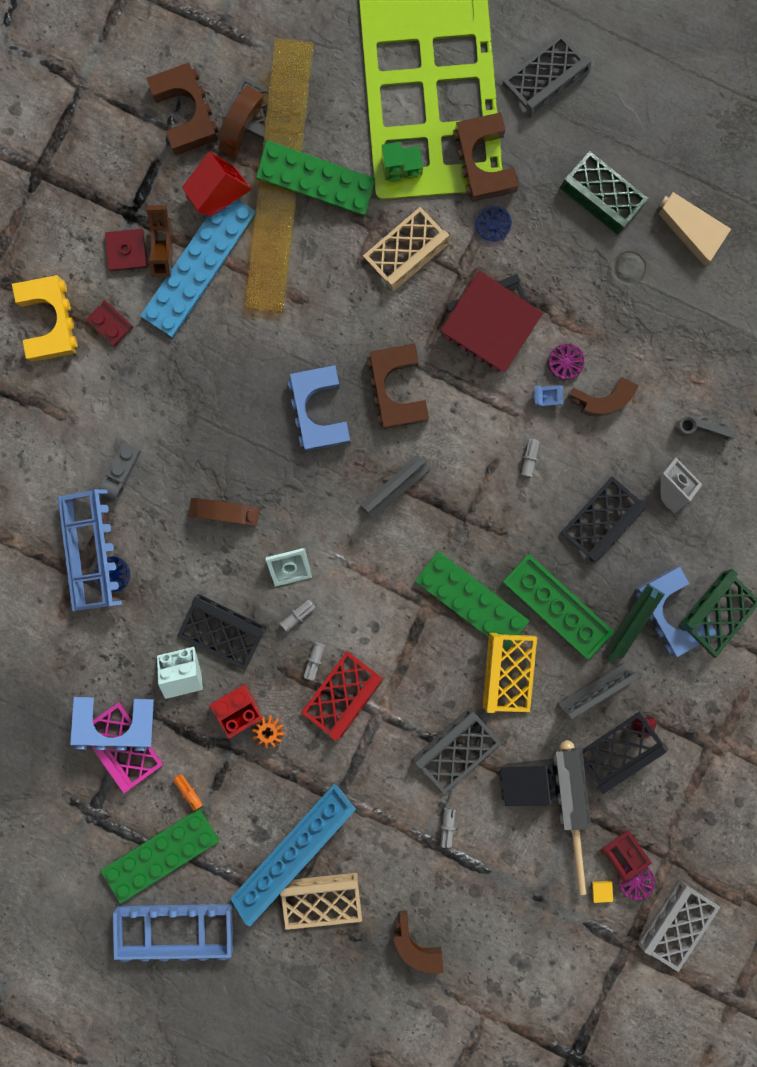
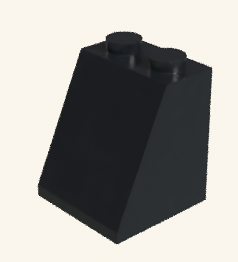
(529, 783)

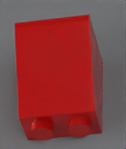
(214, 185)

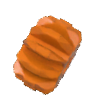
(273, 737)

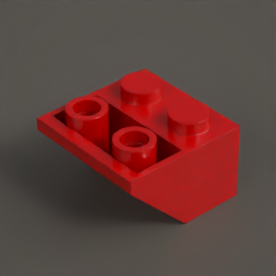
(236, 710)

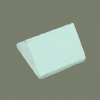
(289, 567)

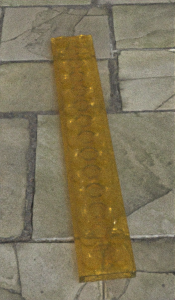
(274, 204)

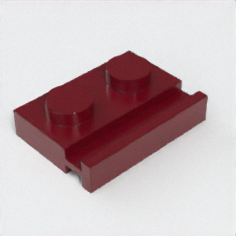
(109, 323)

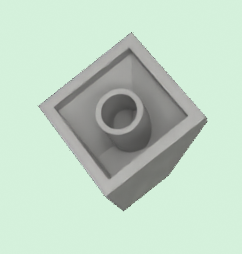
(678, 486)

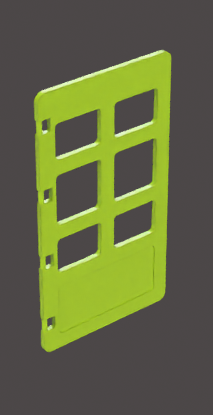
(423, 22)

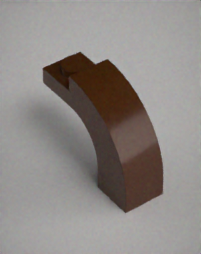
(237, 119)
(161, 241)
(619, 397)
(223, 511)
(420, 958)

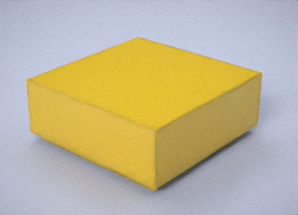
(602, 891)

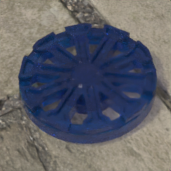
(493, 223)
(115, 574)

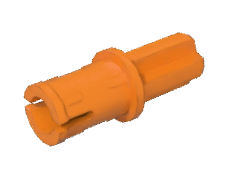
(187, 792)

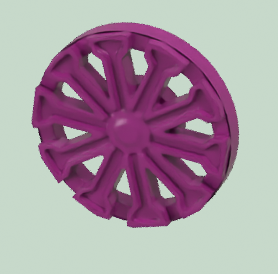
(566, 361)
(637, 882)

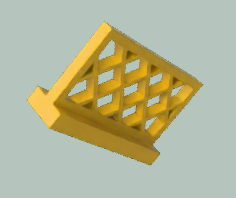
(493, 675)

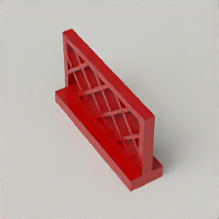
(355, 706)

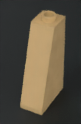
(694, 227)

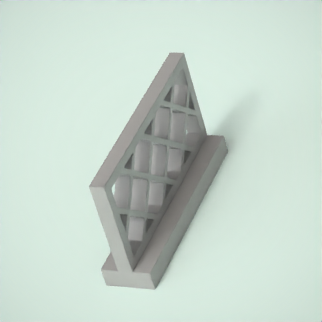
(667, 919)

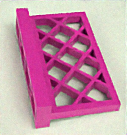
(111, 763)

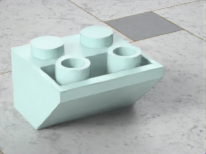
(179, 672)

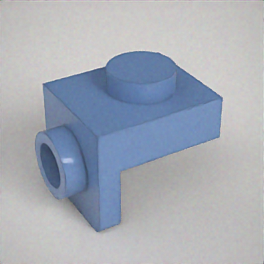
(548, 396)

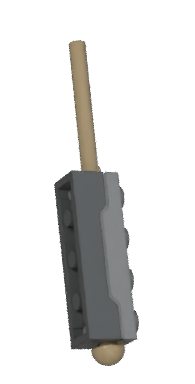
(574, 800)

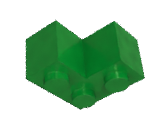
(401, 162)

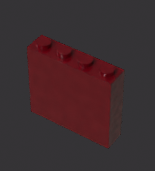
(490, 322)

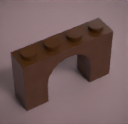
(182, 82)
(481, 183)
(383, 363)

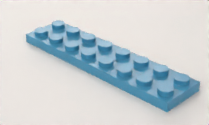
(197, 267)
(292, 854)

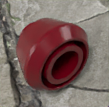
(638, 725)

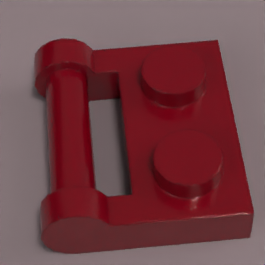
(630, 851)

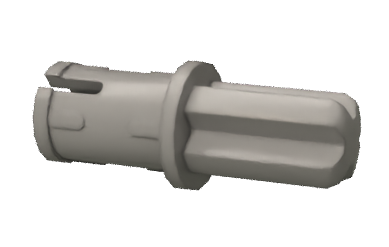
(530, 458)
(297, 615)
(314, 661)
(447, 827)

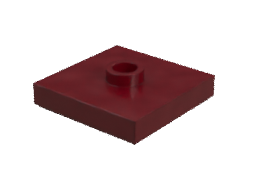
(126, 250)

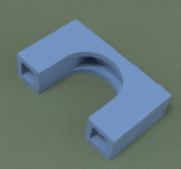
(304, 385)
(676, 640)
(84, 733)

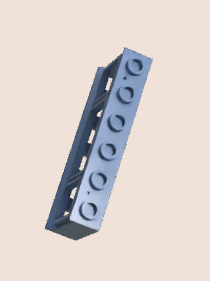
(72, 555)
(166, 952)

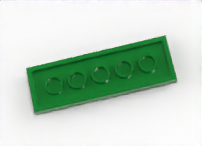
(315, 178)
(470, 599)
(558, 606)
(160, 855)

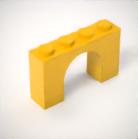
(60, 340)

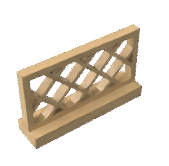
(420, 257)
(321, 885)

